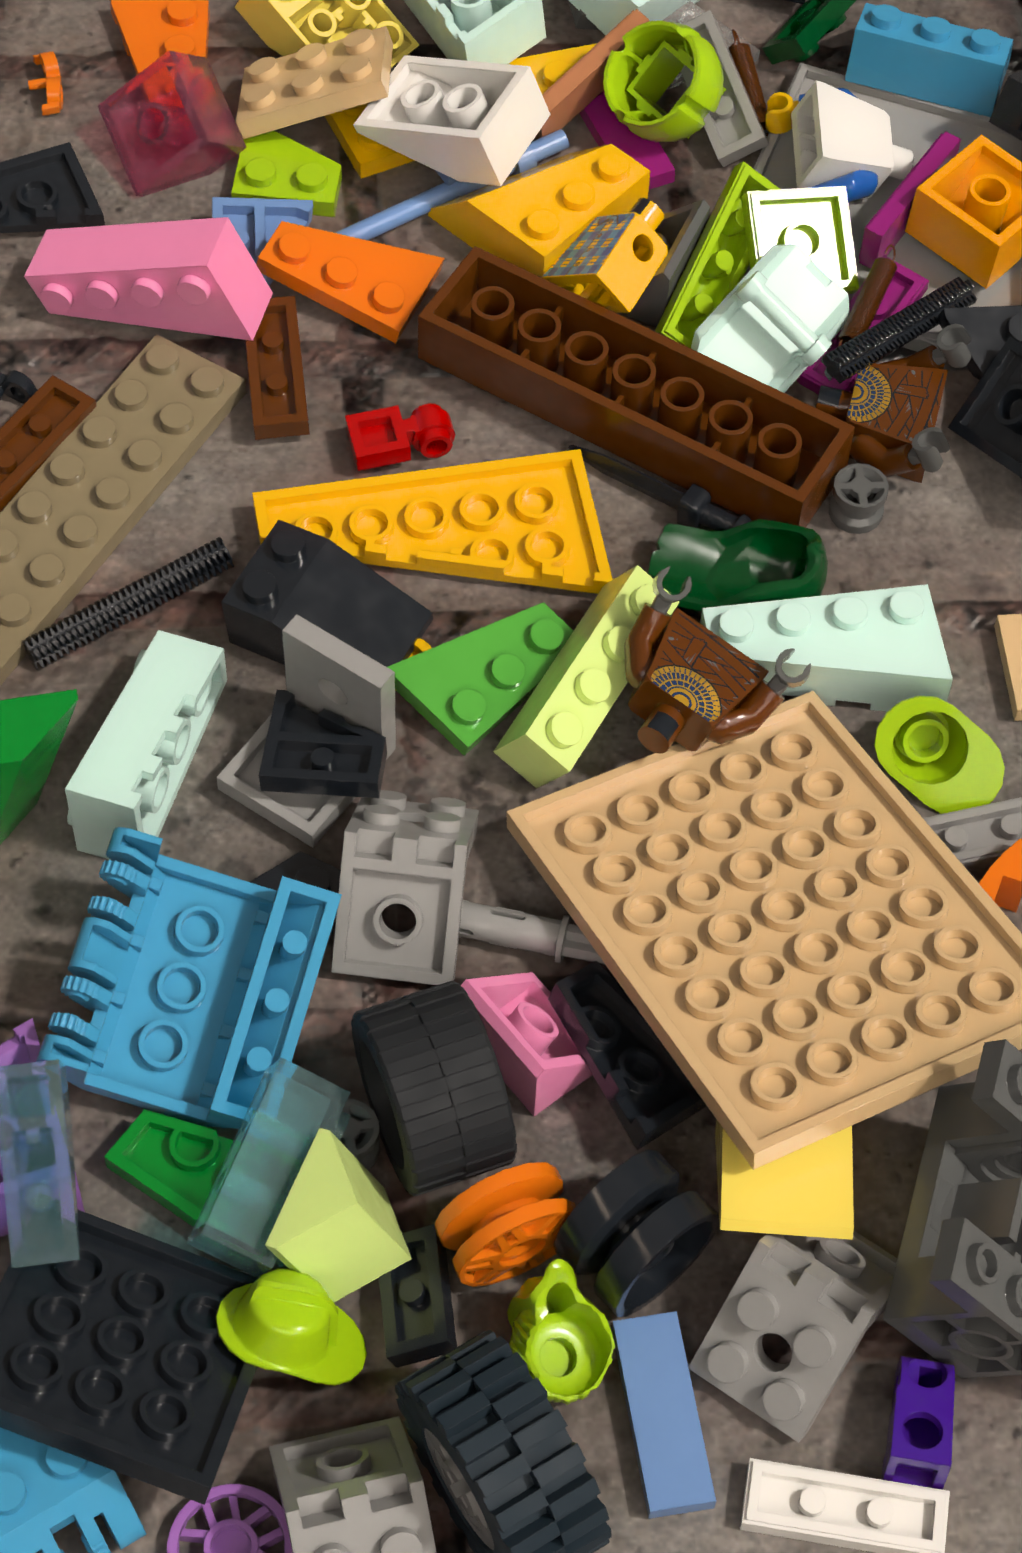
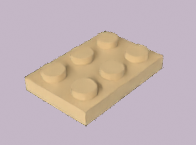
(315, 81)

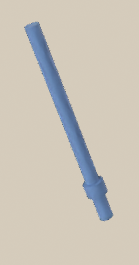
(442, 193)

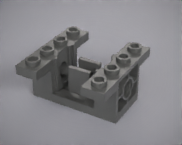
(962, 1239)

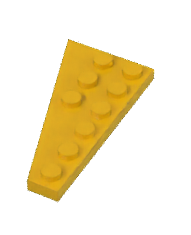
(481, 520)

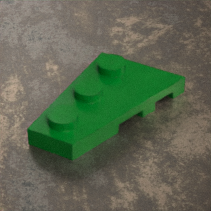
(170, 1161)

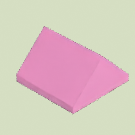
(527, 1038)

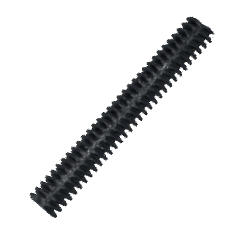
(896, 330)
(127, 601)

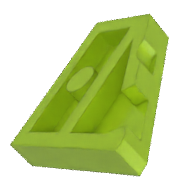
(286, 169)

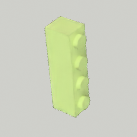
(578, 684)

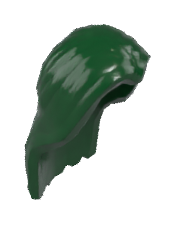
(740, 564)

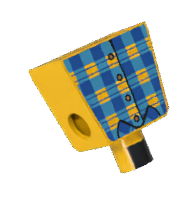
(613, 258)

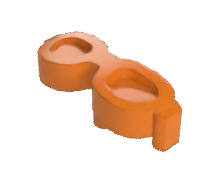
(51, 82)

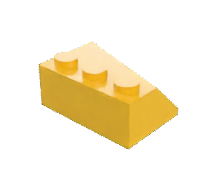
(545, 207)

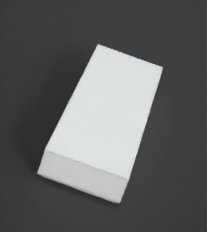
(843, 1509)

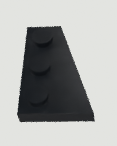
(46, 192)
(624, 1055)

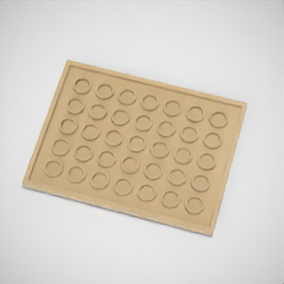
(783, 925)

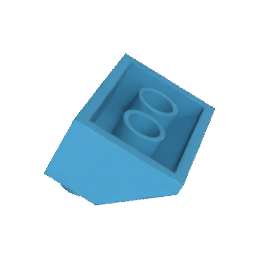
(928, 59)

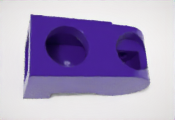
(920, 1424)

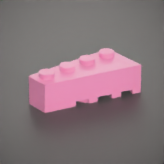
(153, 275)

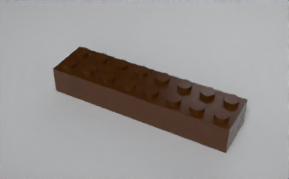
(633, 391)

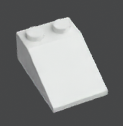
(458, 116)

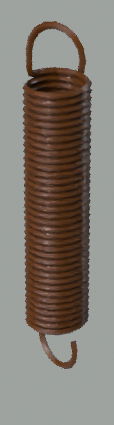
(745, 65)
(869, 297)

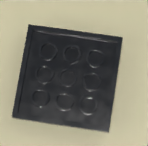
(124, 1358)

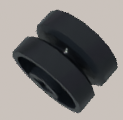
(636, 1232)

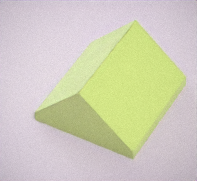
(337, 1222)

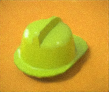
(939, 754)
(291, 1328)

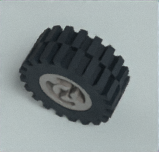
(501, 1453)

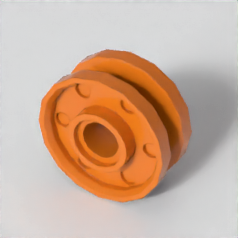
(504, 1223)

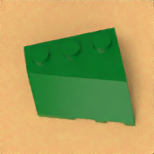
(28, 746)

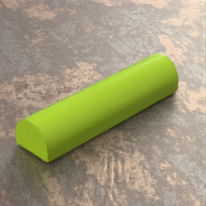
(716, 261)

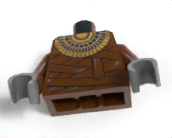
(899, 406)
(694, 682)

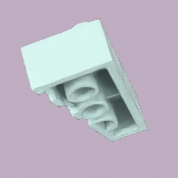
(859, 643)

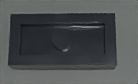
(418, 1302)

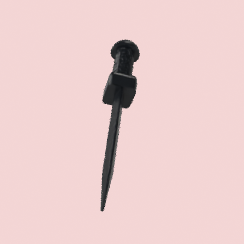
(693, 506)

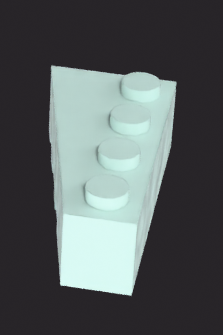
(482, 28)
(146, 742)

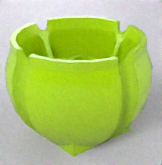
(645, 70)

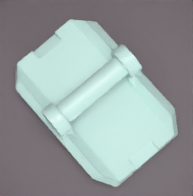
(775, 319)

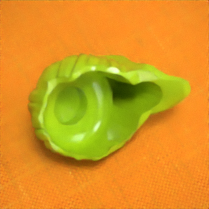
(560, 1334)

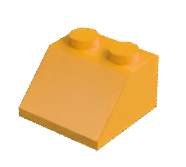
(972, 212)

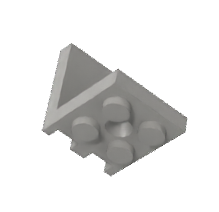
(321, 676)
(410, 858)
(816, 1298)
(353, 1491)

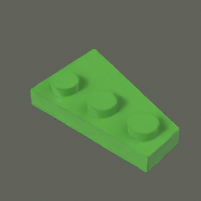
(483, 675)

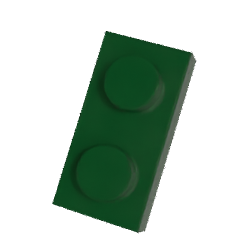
(801, 33)

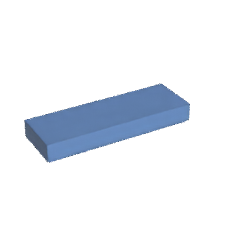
(663, 1415)

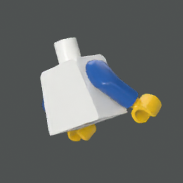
(838, 140)

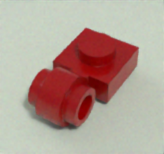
(385, 438)

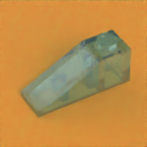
(38, 1164)

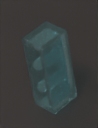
(265, 1163)

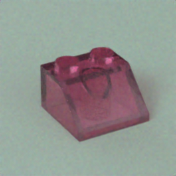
(171, 123)

